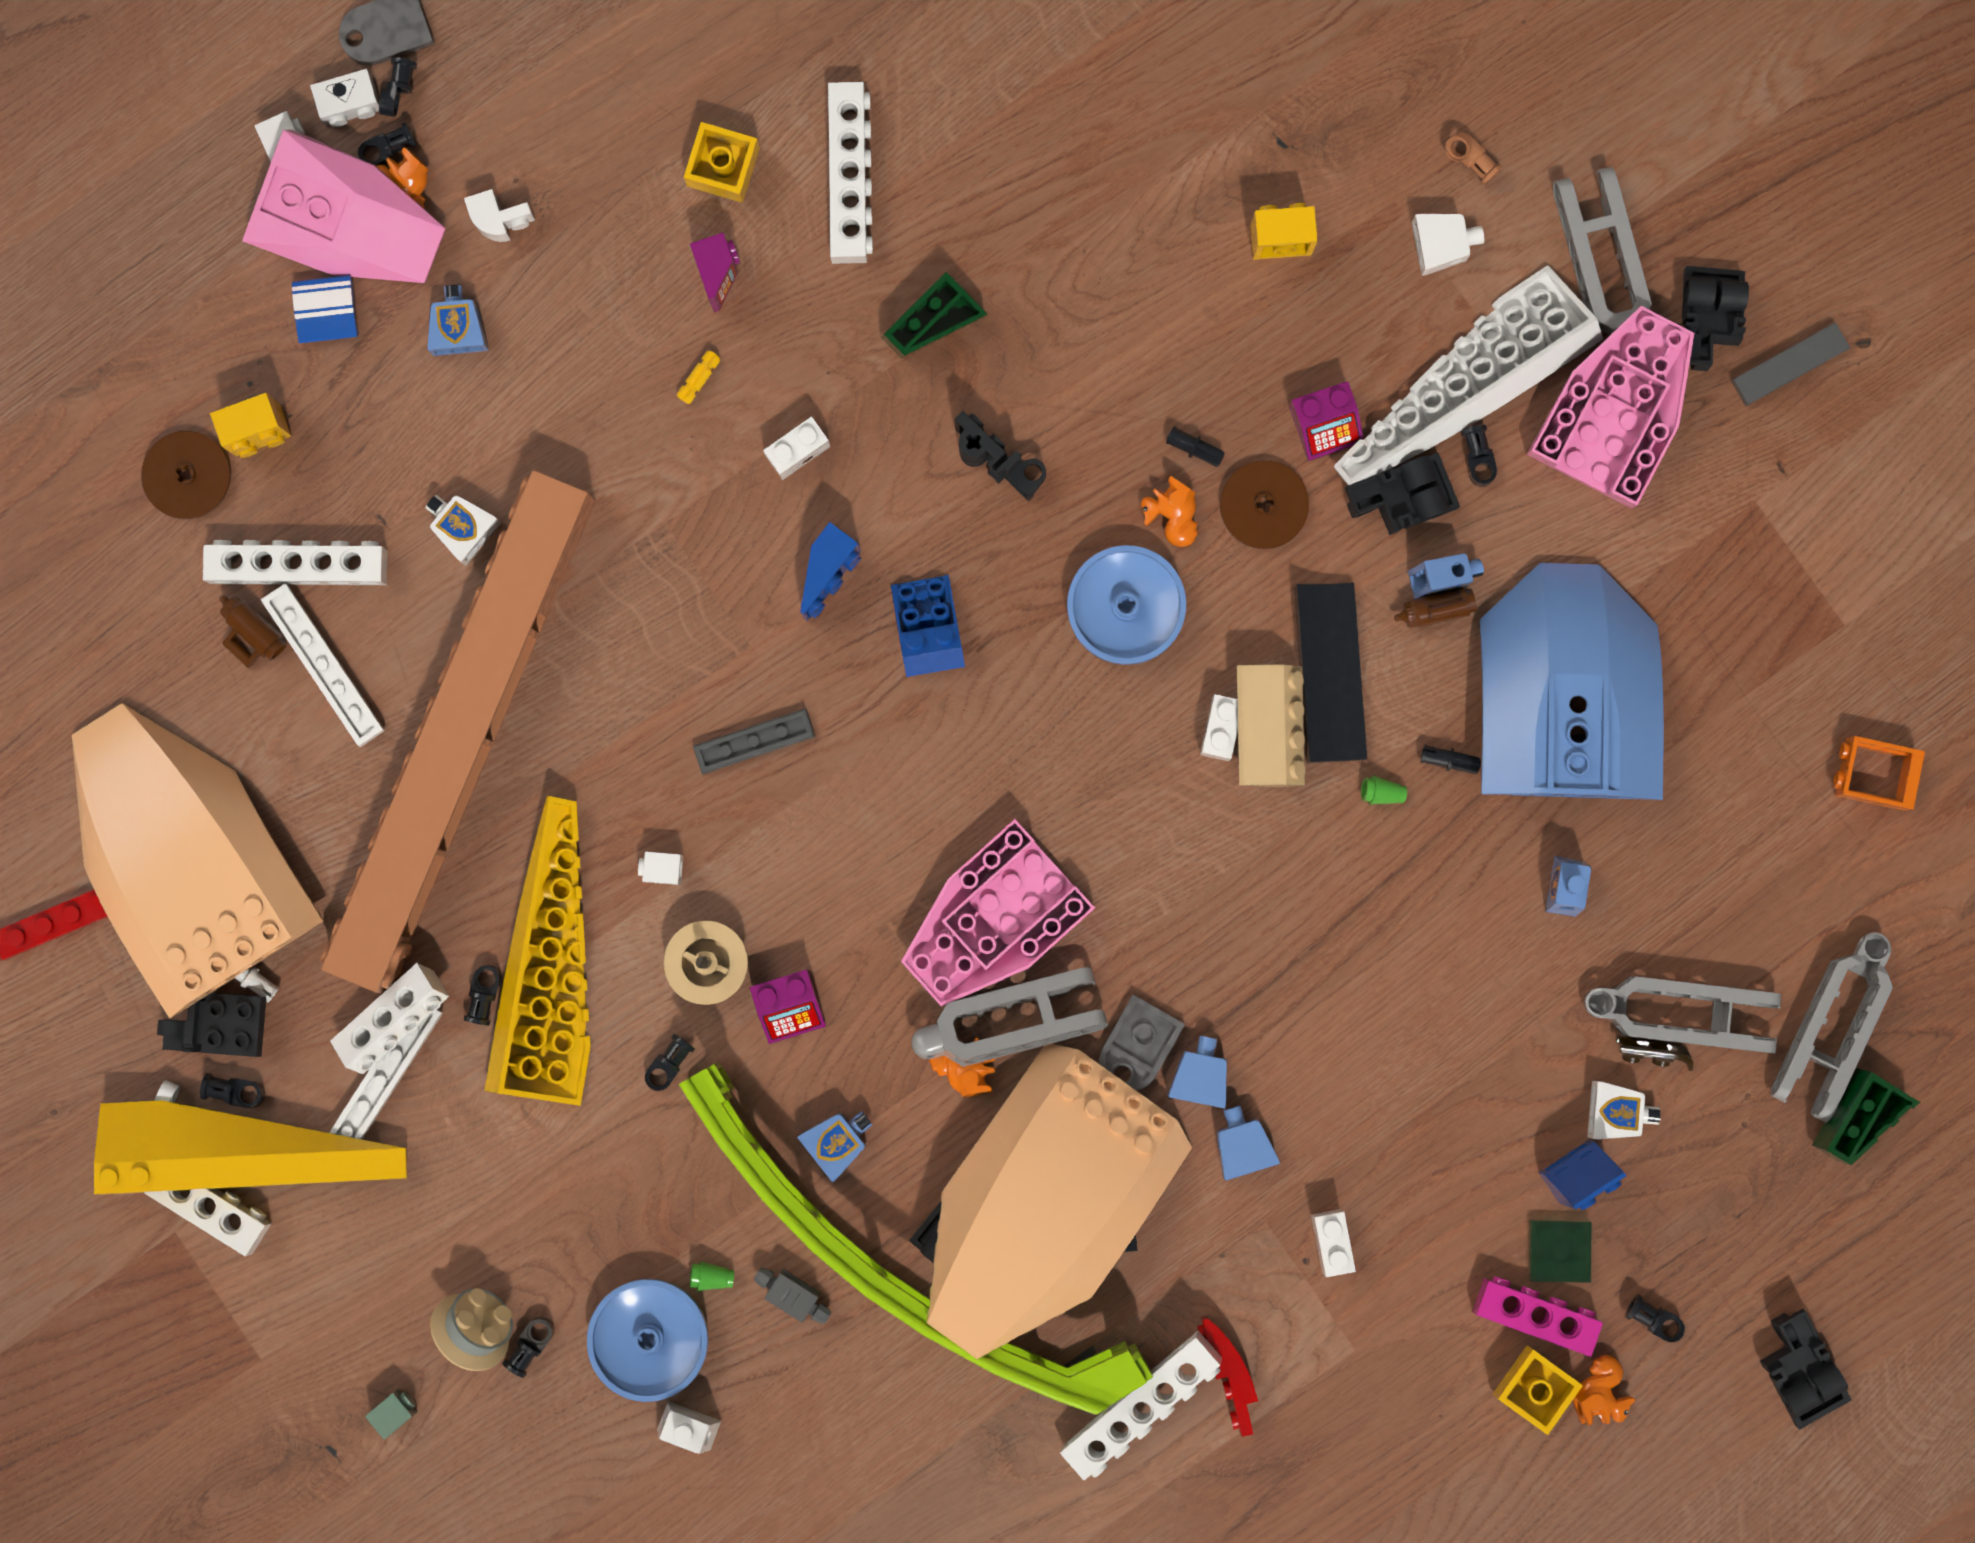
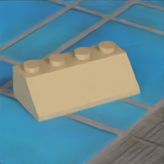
(1270, 725)

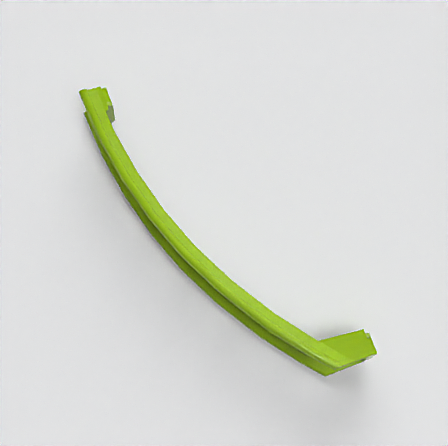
(1084, 1385)

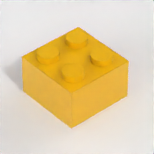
(721, 162)
(1283, 231)
(251, 425)
(1537, 1390)

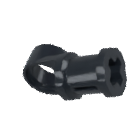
(399, 83)
(388, 144)
(1479, 454)
(482, 996)
(666, 1063)
(232, 1090)
(1656, 1319)
(529, 1347)

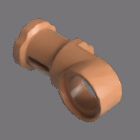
(1474, 157)

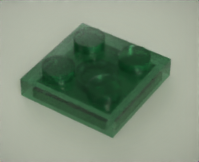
(1560, 1251)

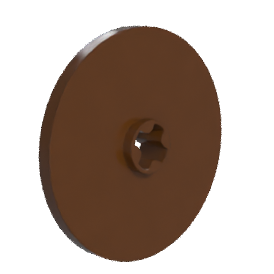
(1276, 485)
(191, 497)

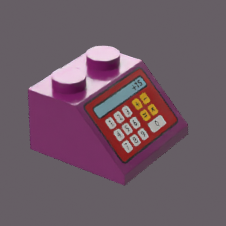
(716, 266)
(1327, 420)
(788, 1006)

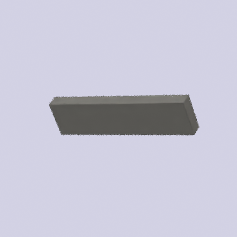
(1790, 364)
(754, 741)

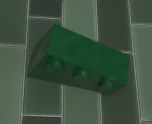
(932, 317)
(1862, 1116)

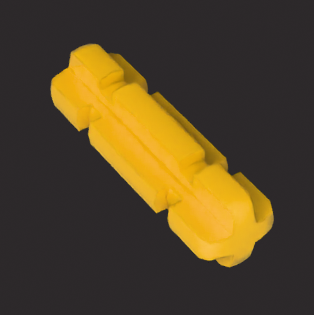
(698, 377)

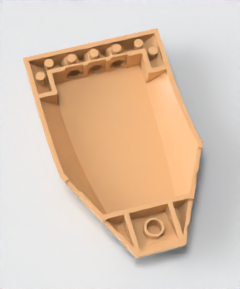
(180, 859)
(1047, 1200)

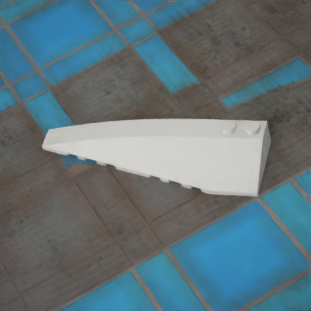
(1505, 354)

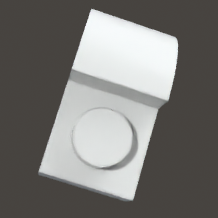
(493, 221)

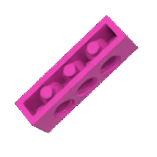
(1580, 1338)

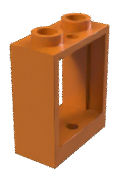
(1908, 778)

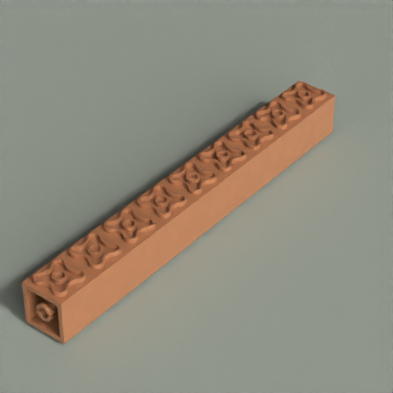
(457, 734)

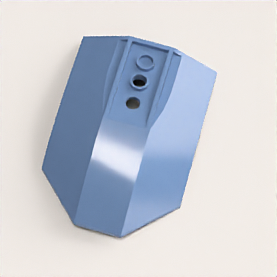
(1562, 638)

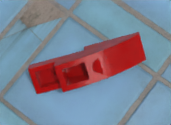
(1239, 1383)

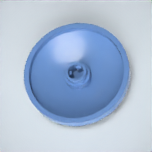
(1126, 605)
(647, 1340)

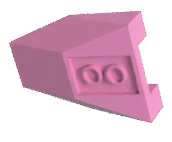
(341, 215)
(1620, 408)
(994, 918)

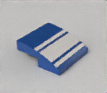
(324, 309)

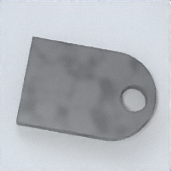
(387, 29)
(1140, 1042)

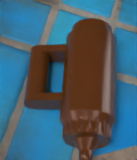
(1438, 608)
(253, 629)

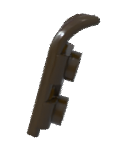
(1659, 1053)

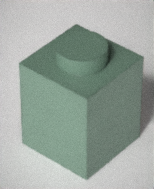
(392, 1413)

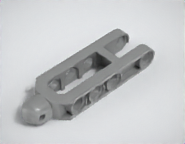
(1576, 237)
(1869, 962)
(1613, 1003)
(941, 1038)

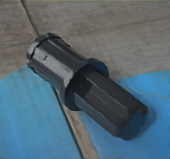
(1195, 447)
(1450, 759)

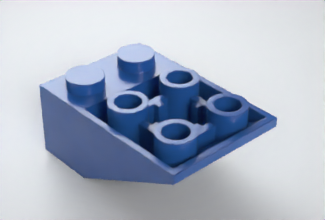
(828, 561)
(927, 626)
(1582, 1176)

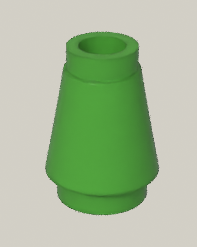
(1382, 791)
(710, 1277)

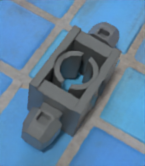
(792, 1295)

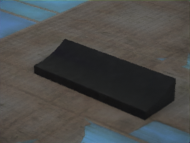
(1330, 672)

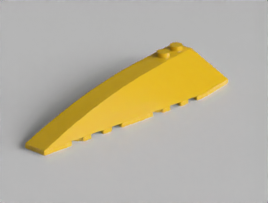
(542, 1006)
(195, 1148)

